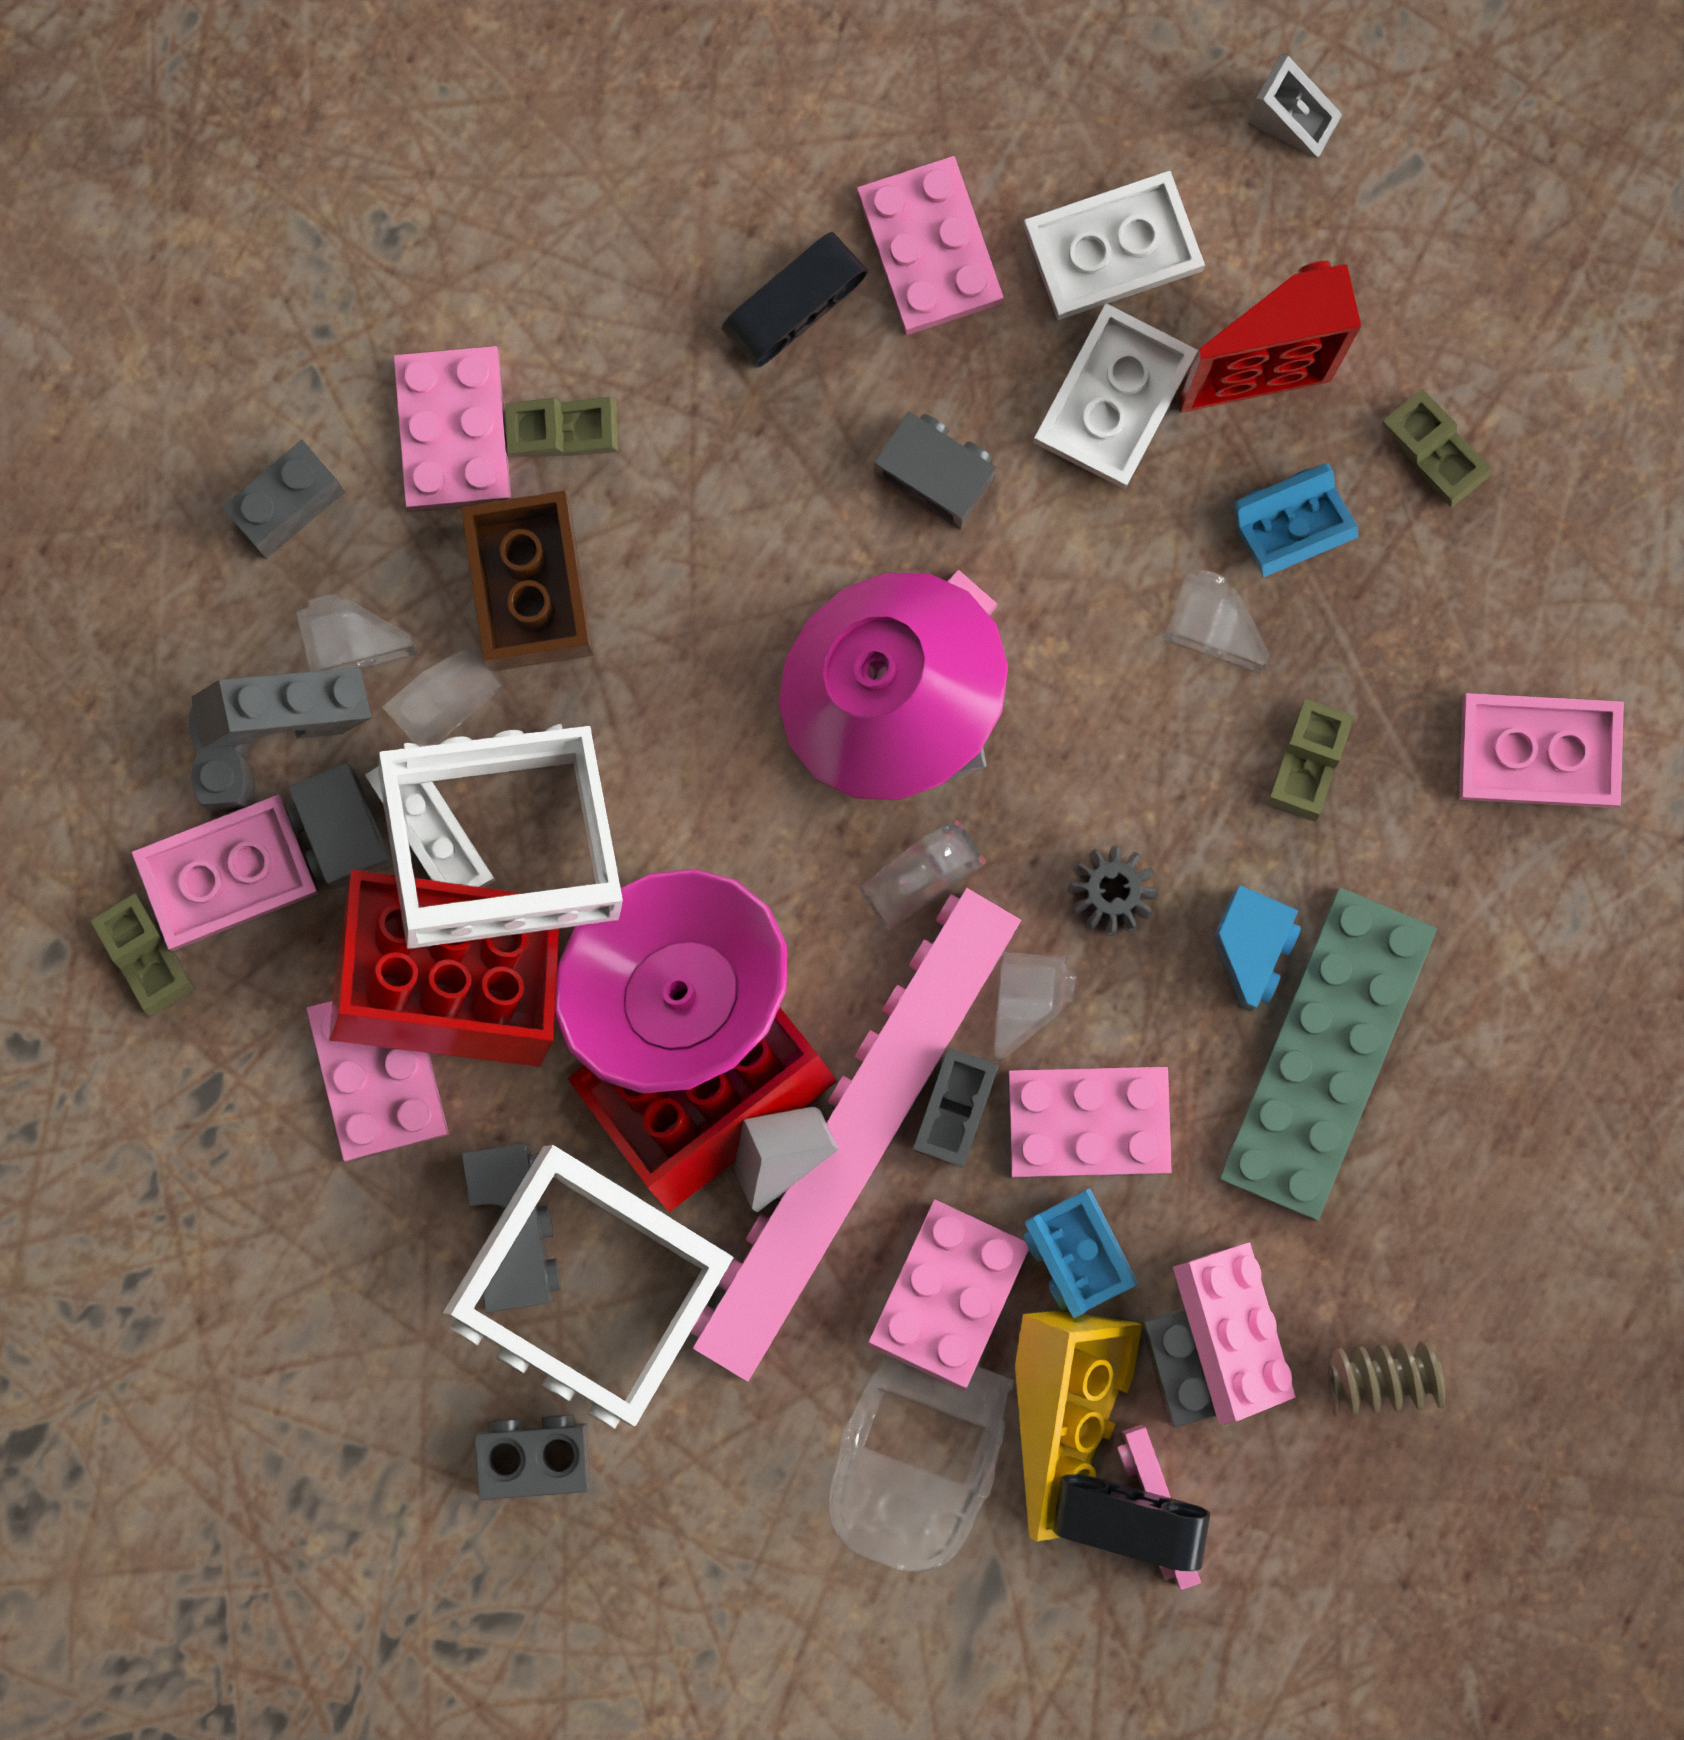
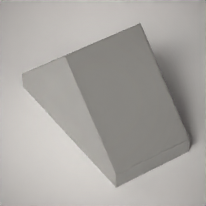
(1294, 109)
(780, 1151)

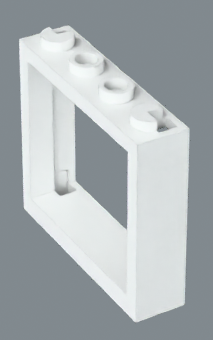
(513, 913)
(633, 1211)

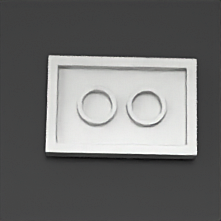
(1114, 245)
(1115, 396)

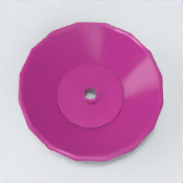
(926, 711)
(671, 937)

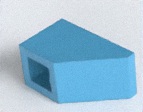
(1250, 943)

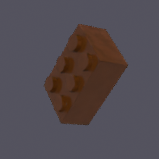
(527, 581)

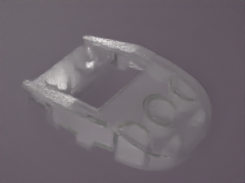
(902, 1511)

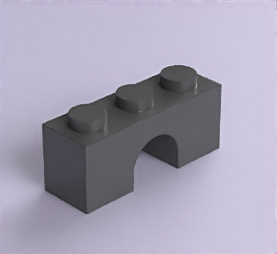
(258, 706)
(525, 1273)

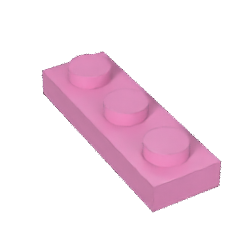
(1140, 1460)

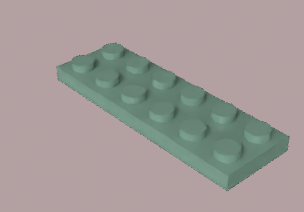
(1327, 1054)

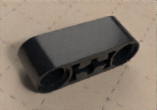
(794, 299)
(1131, 1522)

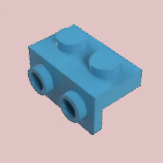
(1294, 520)
(1079, 1253)

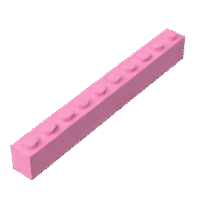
(862, 1125)

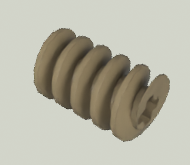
(1385, 1377)

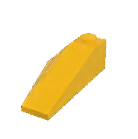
(1065, 1395)

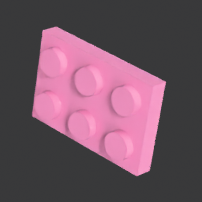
(930, 245)
(452, 428)
(1541, 750)
(225, 872)
(376, 1093)
(1089, 1122)
(949, 1295)
(1234, 1333)

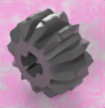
(1117, 908)

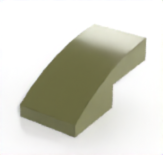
(561, 428)
(1435, 448)
(1310, 760)
(142, 954)

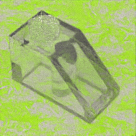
(1216, 623)
(349, 636)
(442, 698)
(922, 874)
(1028, 998)

